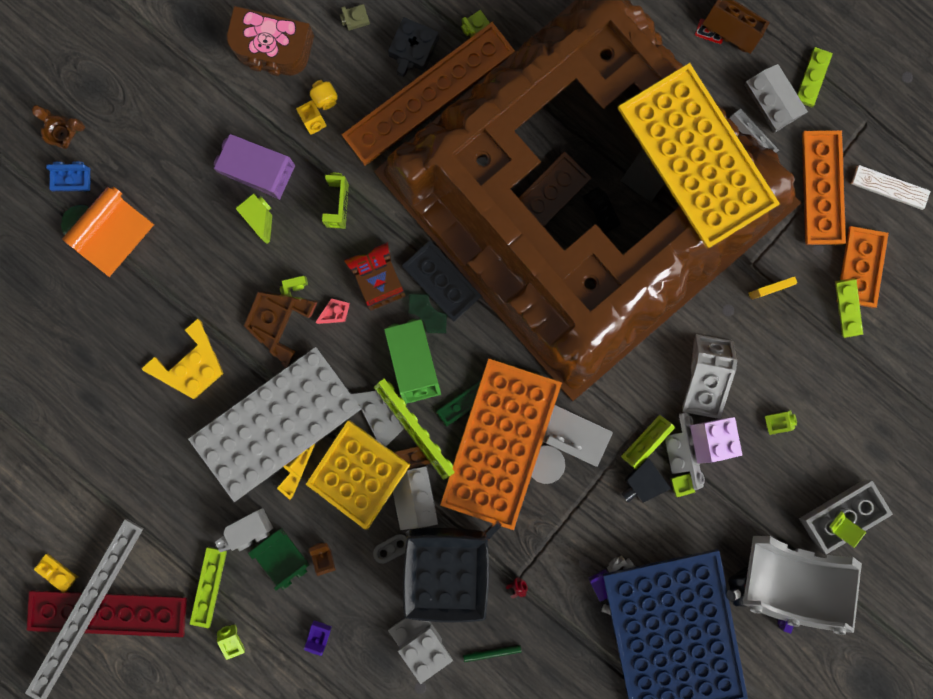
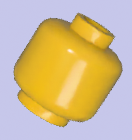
(323, 95)

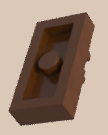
(414, 457)

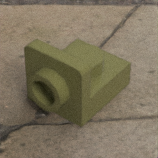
(354, 17)

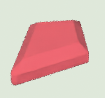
(334, 312)

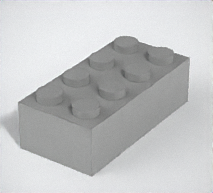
(860, 504)

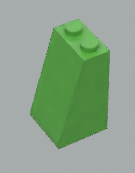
(412, 361)

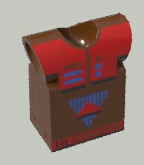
(376, 277)

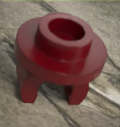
(519, 586)

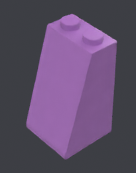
(254, 166)

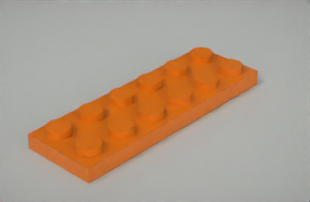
(823, 188)

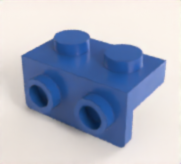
(69, 177)

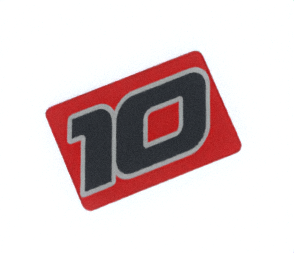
(703, 33)

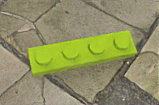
(208, 587)

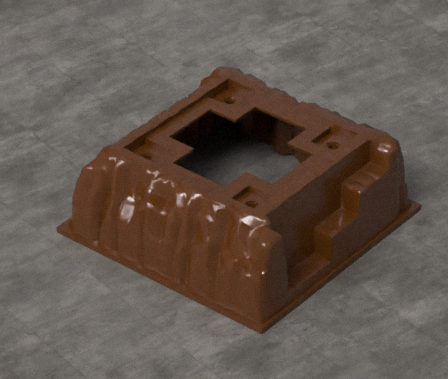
(505, 248)

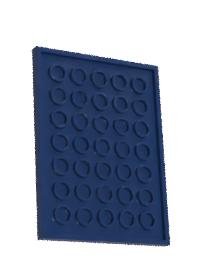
(676, 629)

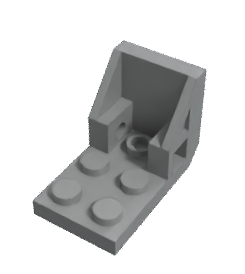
(712, 375)

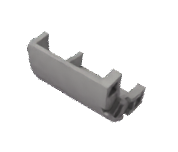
(802, 586)

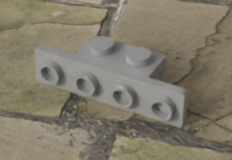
(682, 452)

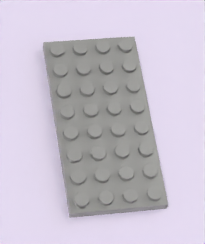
(274, 424)

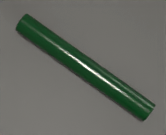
(492, 653)

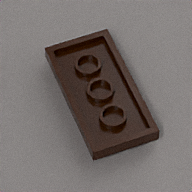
(554, 188)

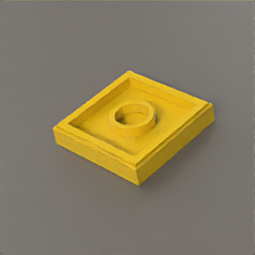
(772, 288)

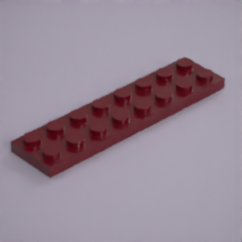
(116, 614)

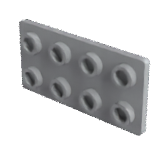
(577, 436)

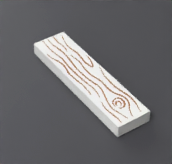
(890, 187)

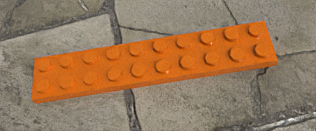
(428, 93)

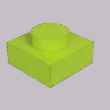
(682, 485)

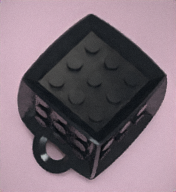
(446, 574)

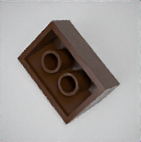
(736, 24)

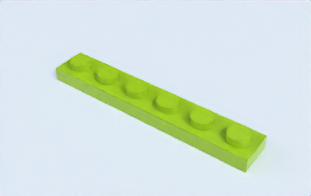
(418, 434)

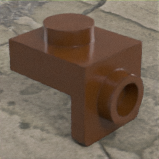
(322, 558)

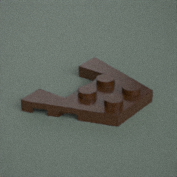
(269, 318)

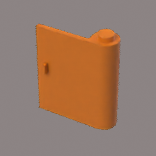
(108, 231)

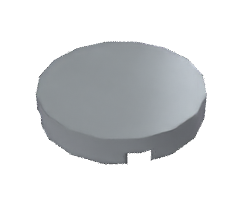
(549, 465)

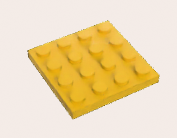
(357, 474)

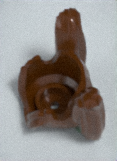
(56, 125)

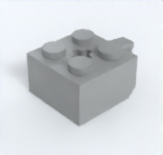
(241, 533)

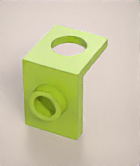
(847, 530)

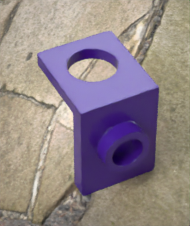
(598, 585)

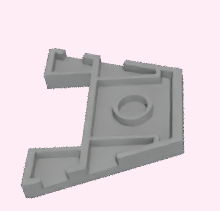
(379, 416)

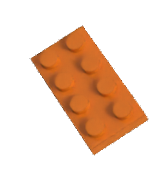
(865, 262)

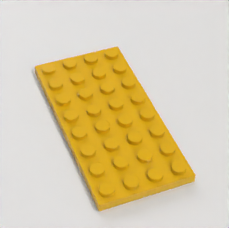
(698, 155)

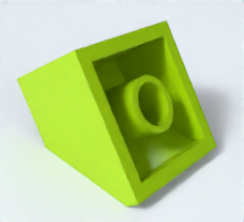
(257, 215)

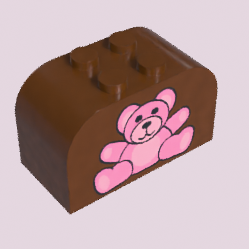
(269, 42)

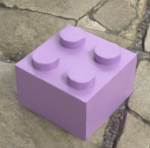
(716, 440)

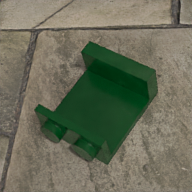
(280, 559)

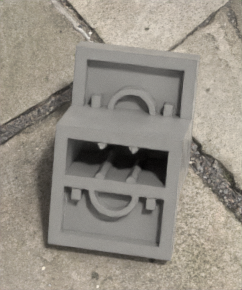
(420, 647)

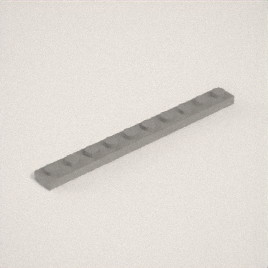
(84, 610)

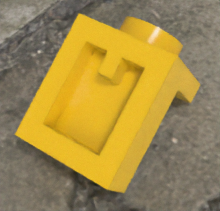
(311, 117)

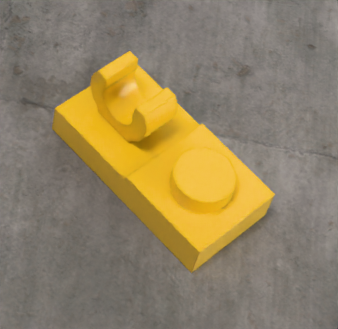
(55, 573)

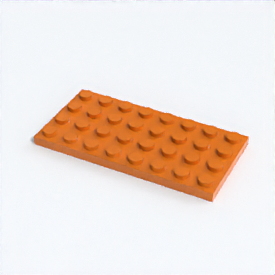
(501, 444)

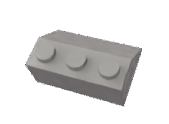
(775, 97)
(415, 500)

